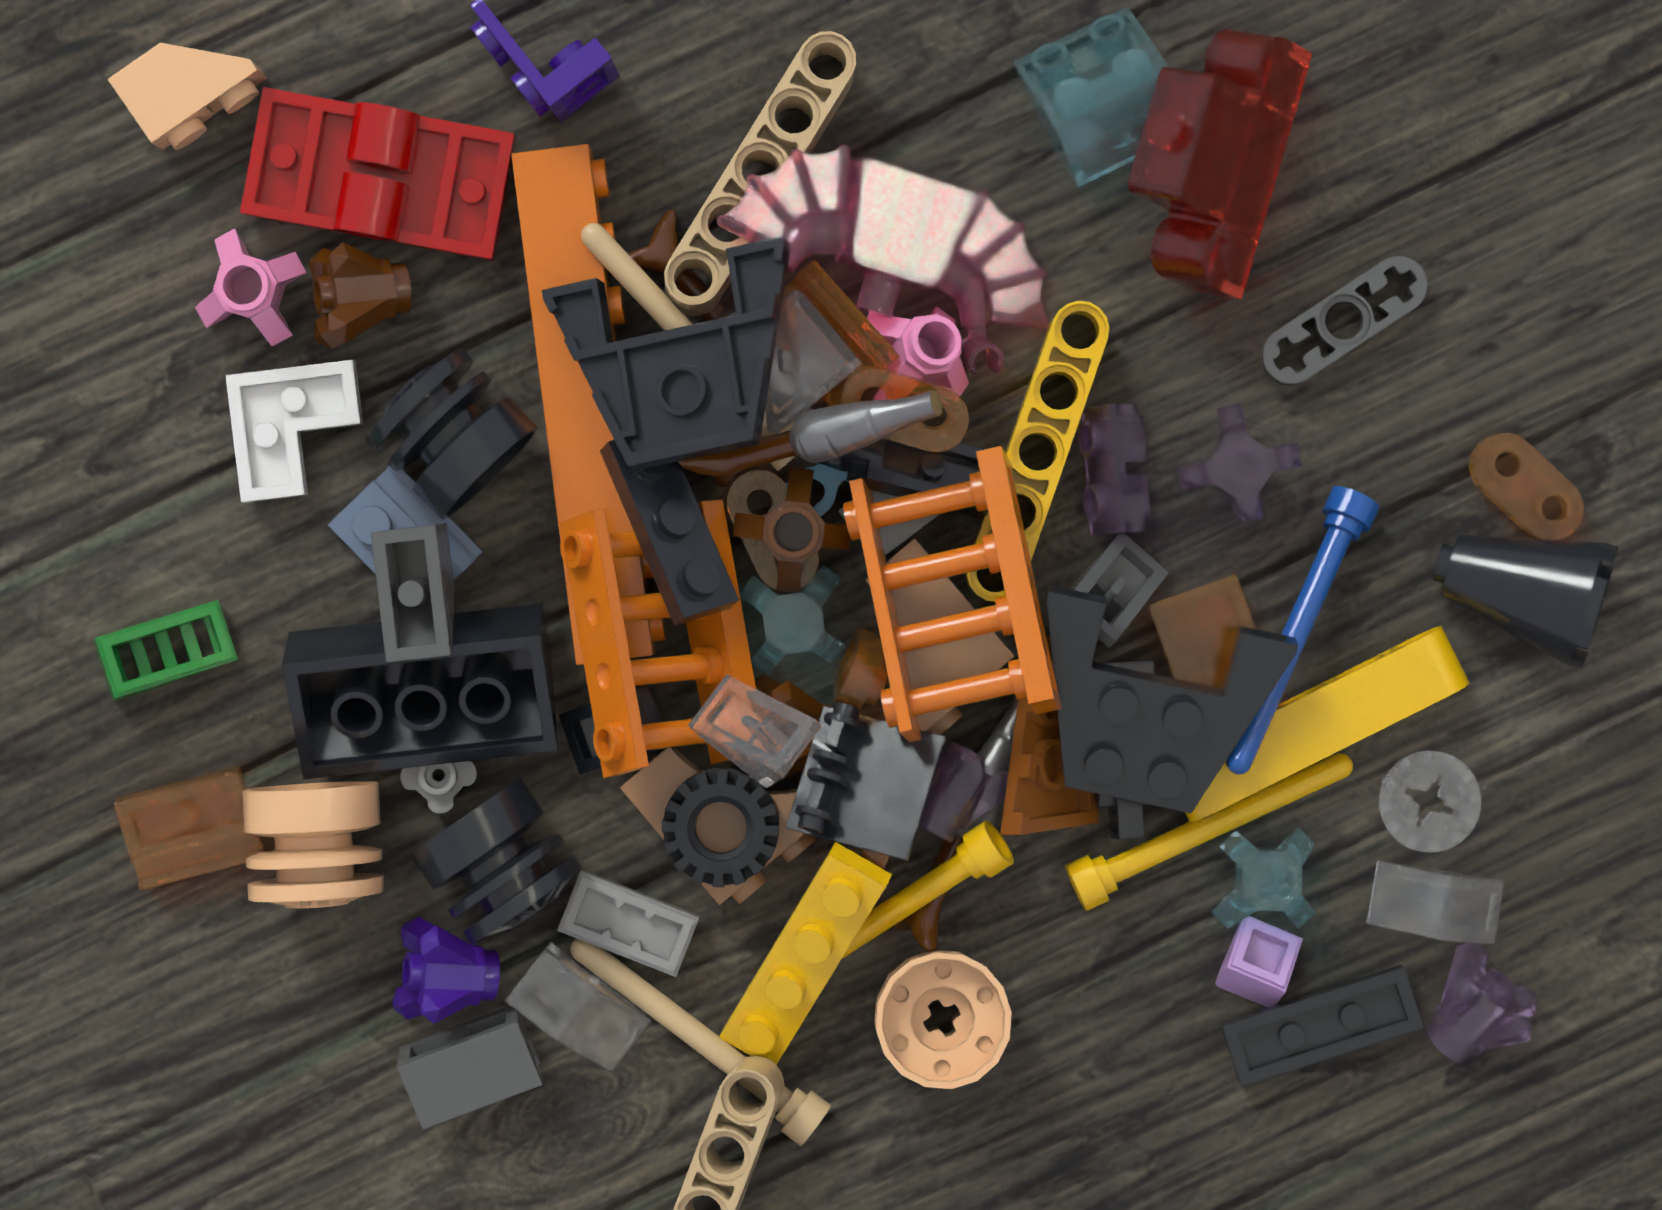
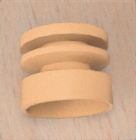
(313, 842)
(979, 1027)

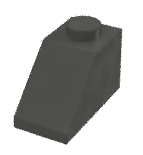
(415, 591)

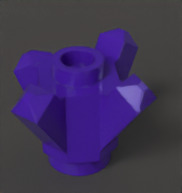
(443, 973)

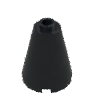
(1531, 588)

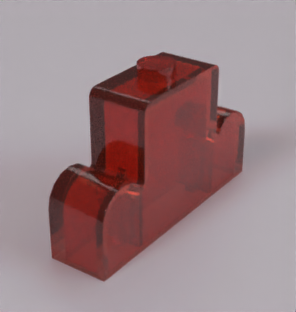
(1216, 156)

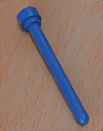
(1347, 516)

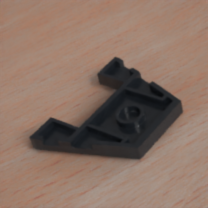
(689, 385)
(1148, 732)

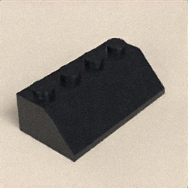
(380, 715)

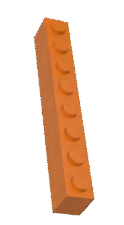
(555, 202)

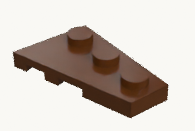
(1036, 783)

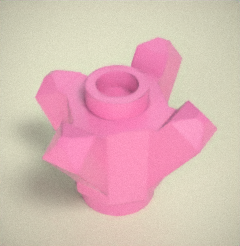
(250, 288)
(926, 348)

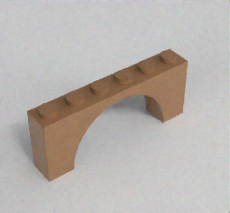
(723, 826)

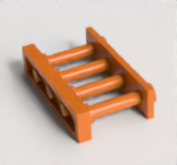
(1015, 613)
(716, 642)

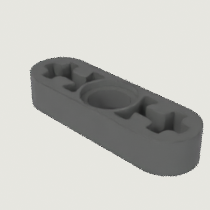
(1391, 309)

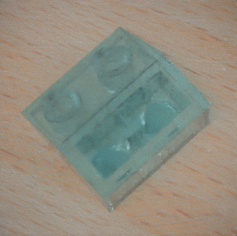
(1094, 92)

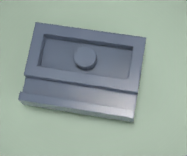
(394, 505)

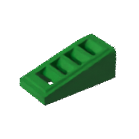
(112, 666)

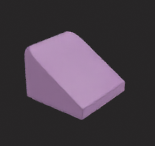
(1259, 962)

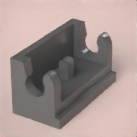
(469, 1066)

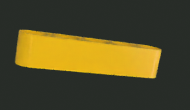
(1055, 425)
(1343, 713)

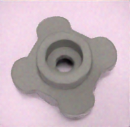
(439, 793)

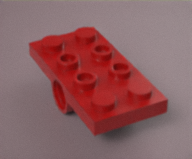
(378, 173)

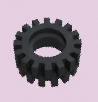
(712, 866)

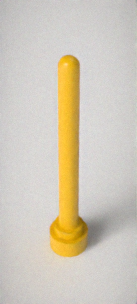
(979, 855)
(1098, 877)

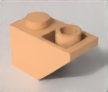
(181, 87)

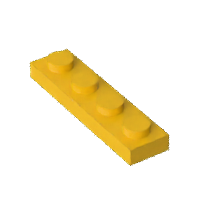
(805, 954)

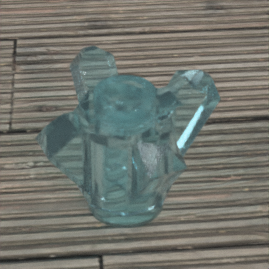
(793, 620)
(1266, 879)

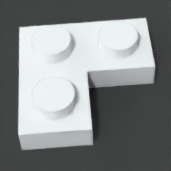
(271, 412)

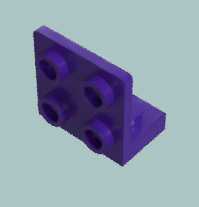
(576, 75)

